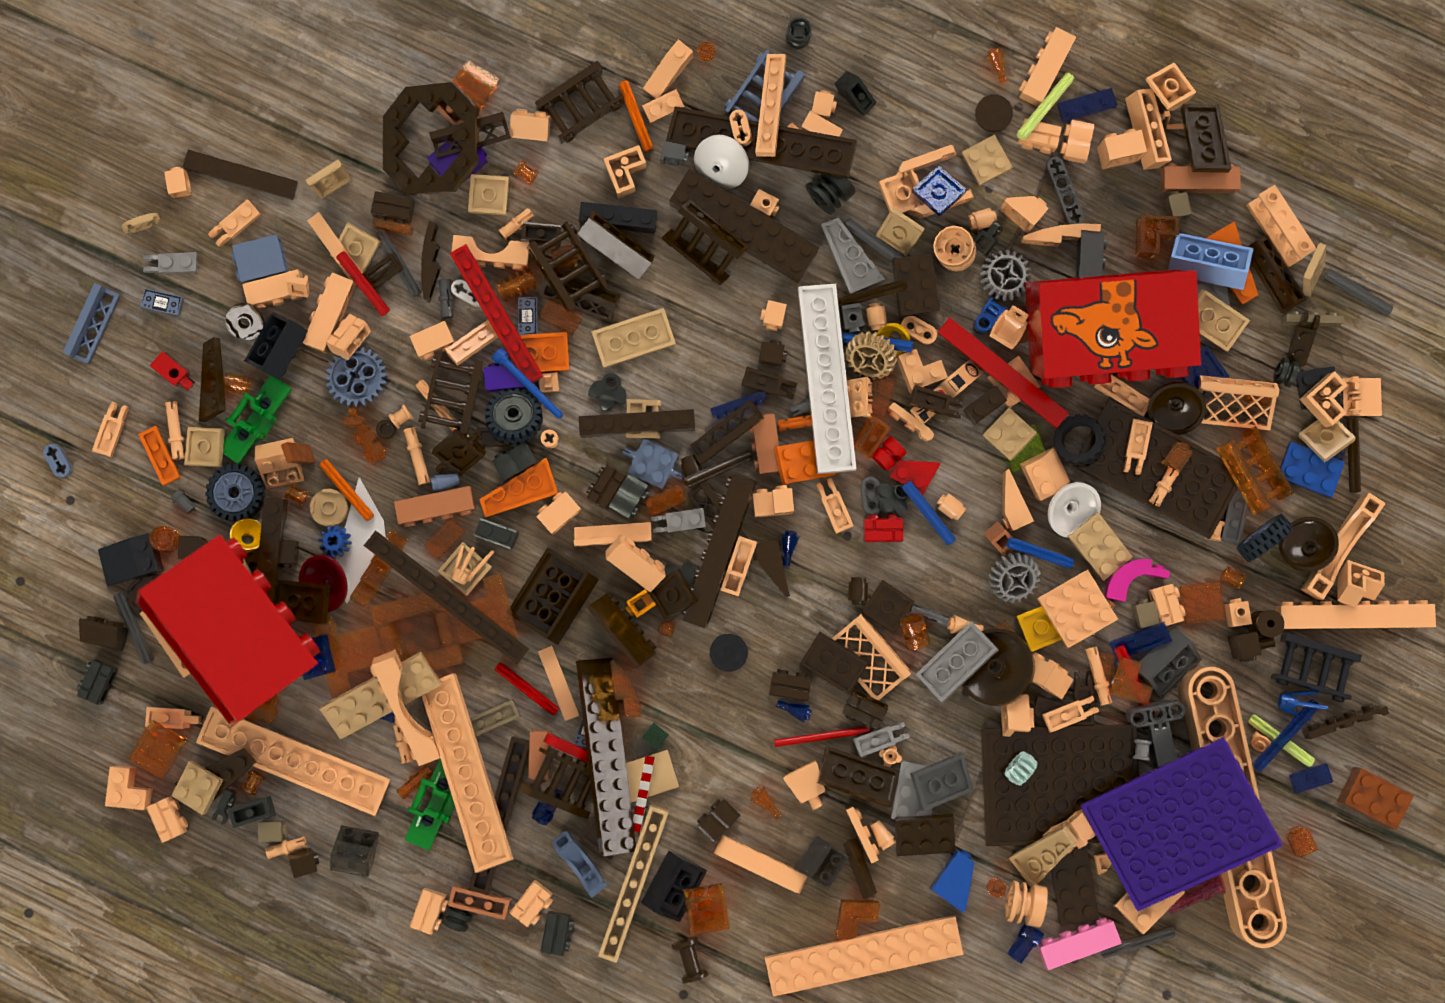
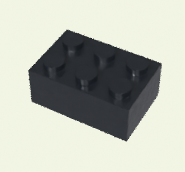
(276, 345)

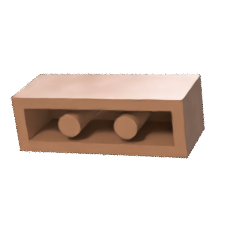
(764, 443)
(489, 905)

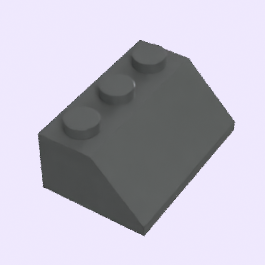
(1168, 663)

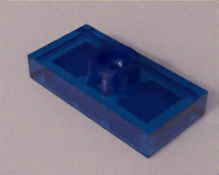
(1311, 778)

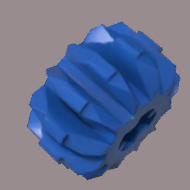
(328, 544)

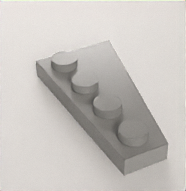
(850, 258)

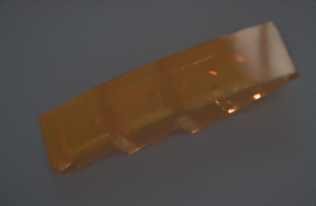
(375, 574)

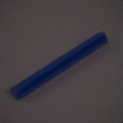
(1284, 737)

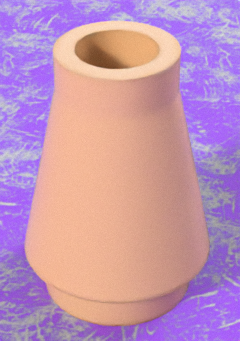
(882, 835)

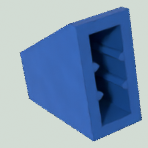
(955, 880)

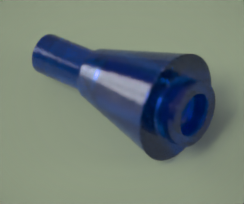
(789, 543)
(799, 711)

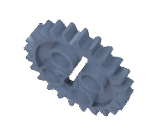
(371, 384)

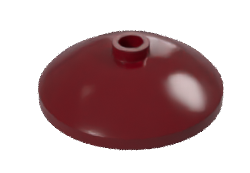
(326, 571)

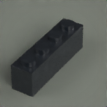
(622, 217)

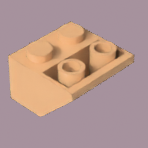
(274, 467)

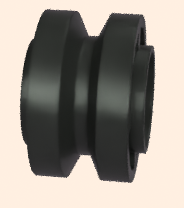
(1286, 372)
(456, 919)

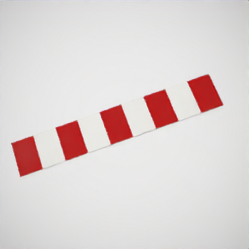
(643, 793)

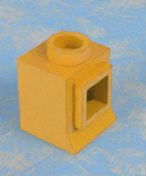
(644, 595)

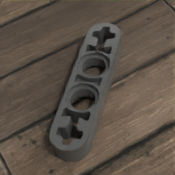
(1062, 192)

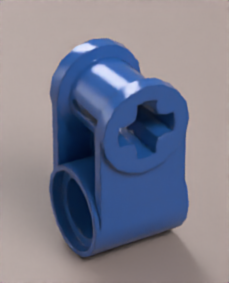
(989, 314)

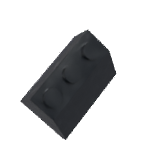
(666, 891)

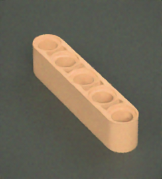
(760, 864)

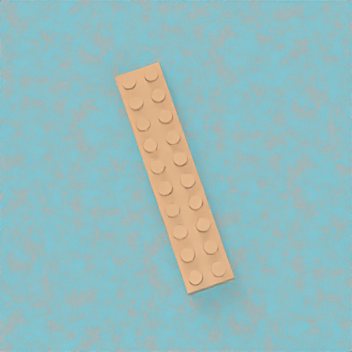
(296, 762)
(466, 775)
(864, 955)

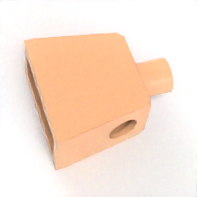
(804, 784)

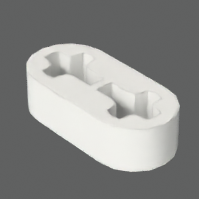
(461, 295)

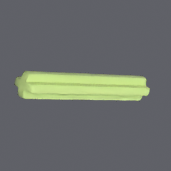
(1290, 747)

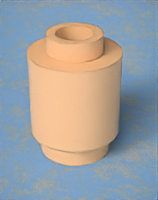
(982, 219)
(876, 316)
(950, 506)

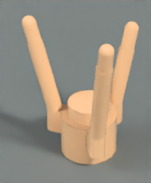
(461, 573)

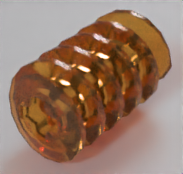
(516, 285)

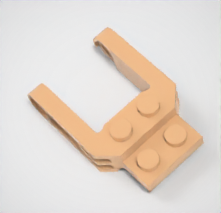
(898, 188)

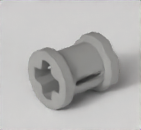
(1142, 750)

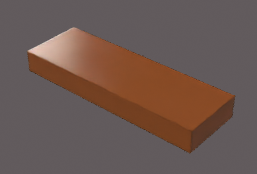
(298, 453)

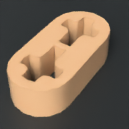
(745, 127)

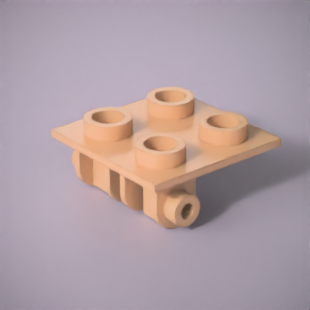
(858, 394)
(1362, 396)

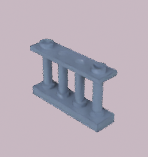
(793, 81)

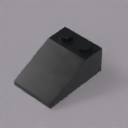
(130, 560)

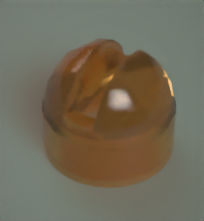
(666, 629)

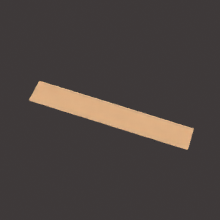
(328, 238)
(558, 683)

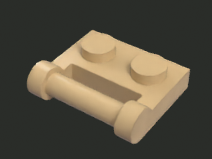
(637, 406)

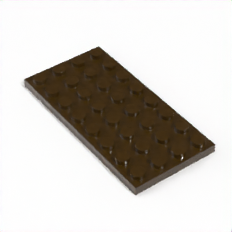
(1197, 494)

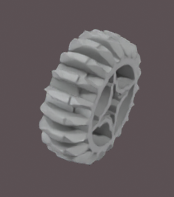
(998, 273)
(1017, 566)

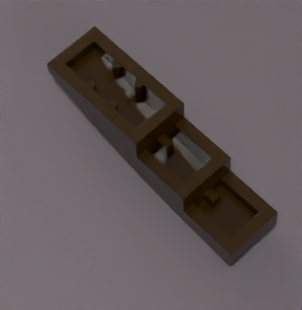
(429, 269)

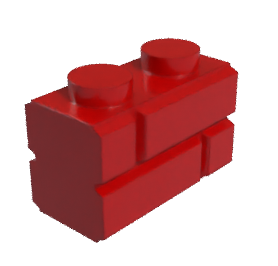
(882, 530)

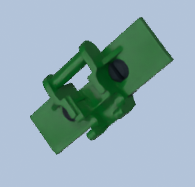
(260, 421)
(440, 808)

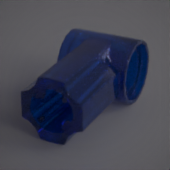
(1028, 938)

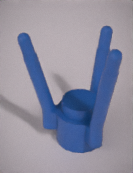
(1288, 702)

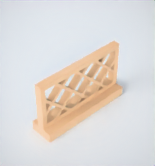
(1240, 387)
(884, 650)

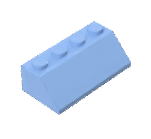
(1213, 260)

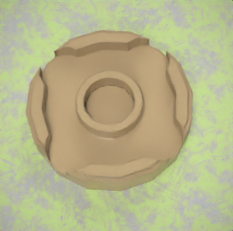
(140, 223)
(329, 507)

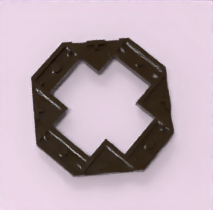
(395, 142)

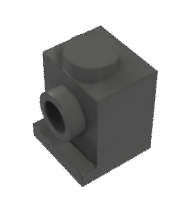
(673, 154)
(846, 312)

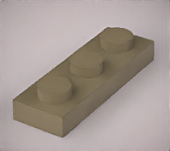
(1328, 319)
(494, 717)

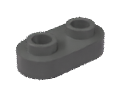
(870, 495)

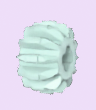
(1021, 768)

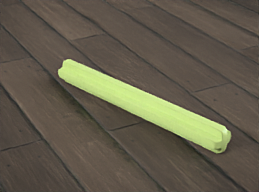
(1045, 106)

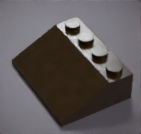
(553, 596)
(622, 631)

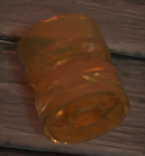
(164, 538)
(915, 632)

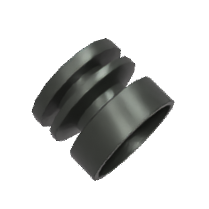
(827, 192)

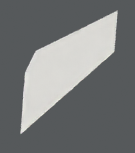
(359, 557)

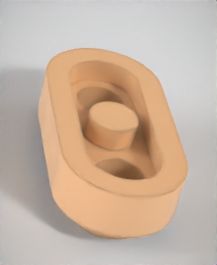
(919, 329)

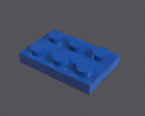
(1308, 471)

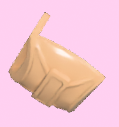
(1009, 327)

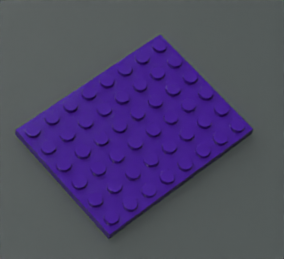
(1181, 824)

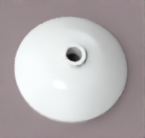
(725, 154)
(1082, 503)

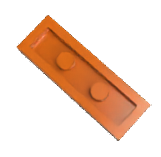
(159, 455)

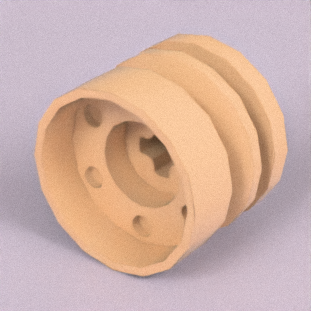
(957, 238)
(1024, 903)

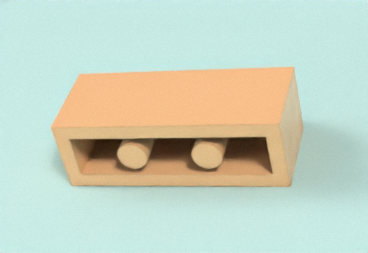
(270, 290)
(635, 563)

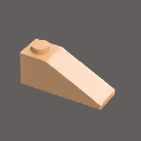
(669, 69)
(1014, 508)

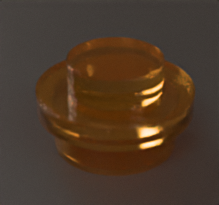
(706, 51)

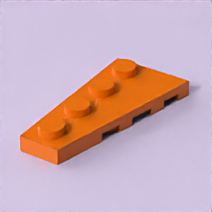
(1230, 235)
(529, 487)

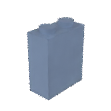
(259, 259)

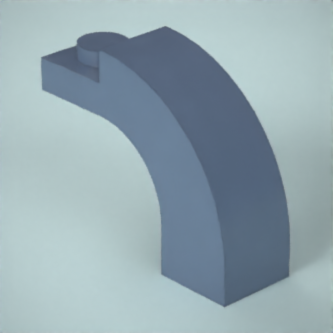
(580, 863)

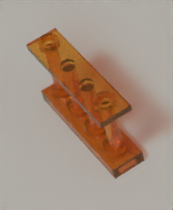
(1244, 477)

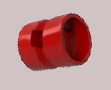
(891, 451)

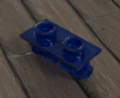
(544, 813)

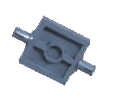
(653, 463)

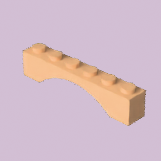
(1353, 527)
(421, 741)

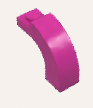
(1119, 581)

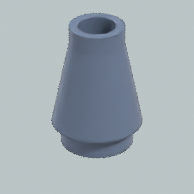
(443, 482)

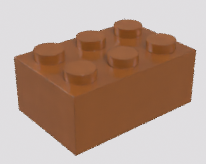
(1375, 798)

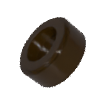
(386, 429)

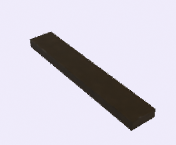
(240, 174)

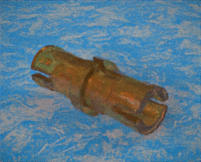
(414, 782)

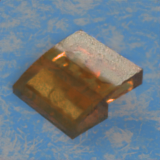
(476, 83)

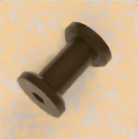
(1266, 623)
(690, 960)

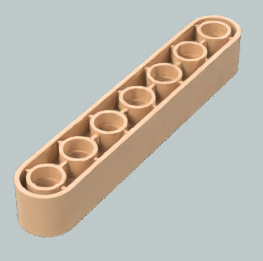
(1265, 895)

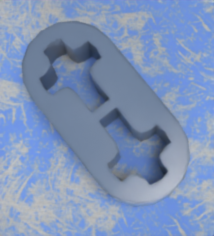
(54, 463)

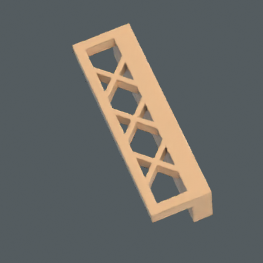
(609, 533)

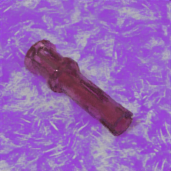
(1204, 892)

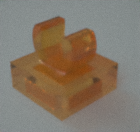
(354, 419)

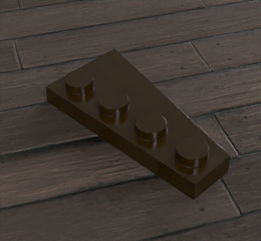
(212, 383)
(1316, 730)
(231, 769)

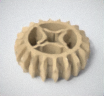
(871, 355)

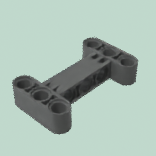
(1158, 728)

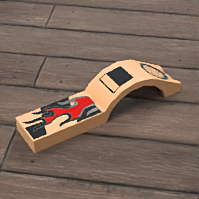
(951, 386)

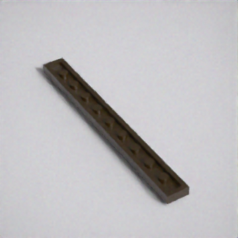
(446, 597)

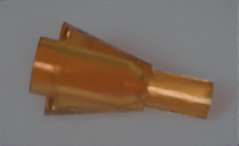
(996, 59)
(761, 797)

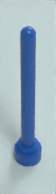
(501, 358)

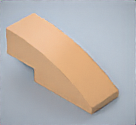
(738, 566)

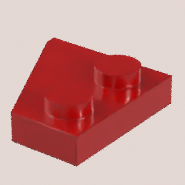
(917, 472)

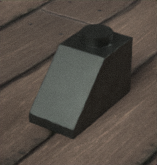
(855, 92)

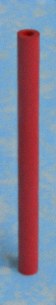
(821, 736)

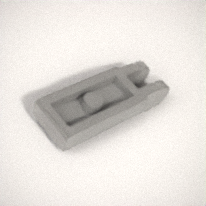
(172, 263)
(681, 520)
(878, 739)

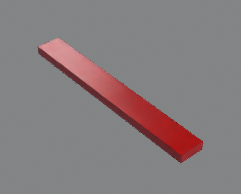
(495, 313)
(1002, 372)

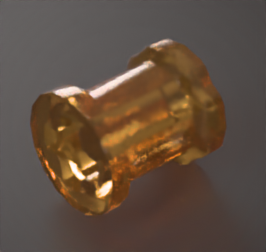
(526, 172)
(297, 494)
(1232, 577)
(252, 782)
(990, 885)

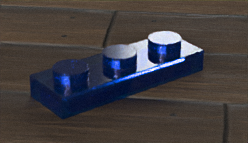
(1087, 105)
(722, 410)
(1143, 639)

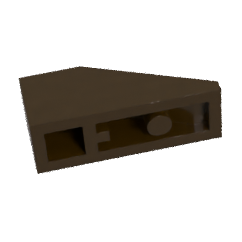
(771, 562)

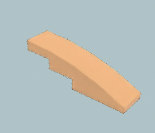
(1054, 235)

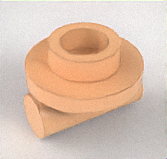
(1260, 742)

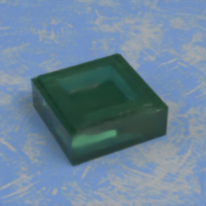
(655, 736)

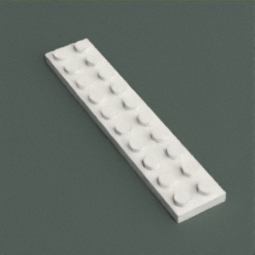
(826, 379)

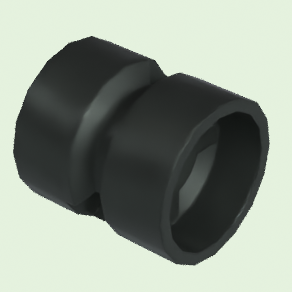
(798, 33)

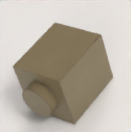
(1178, 205)
(1145, 613)
(272, 831)

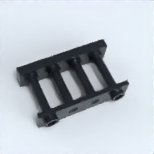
(1329, 653)

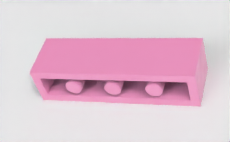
(1078, 944)

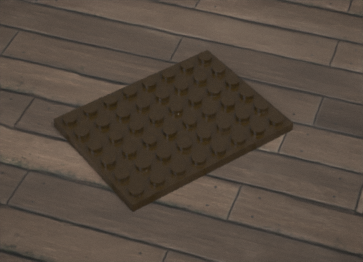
(1070, 770)

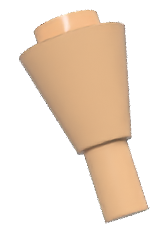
(957, 623)

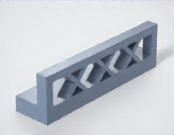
(85, 320)

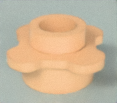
(895, 756)

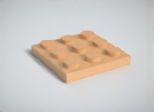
(1077, 609)

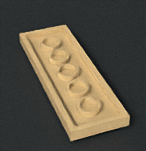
(366, 702)

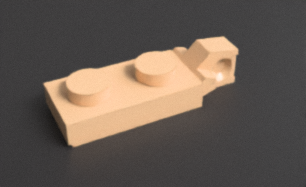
(171, 717)

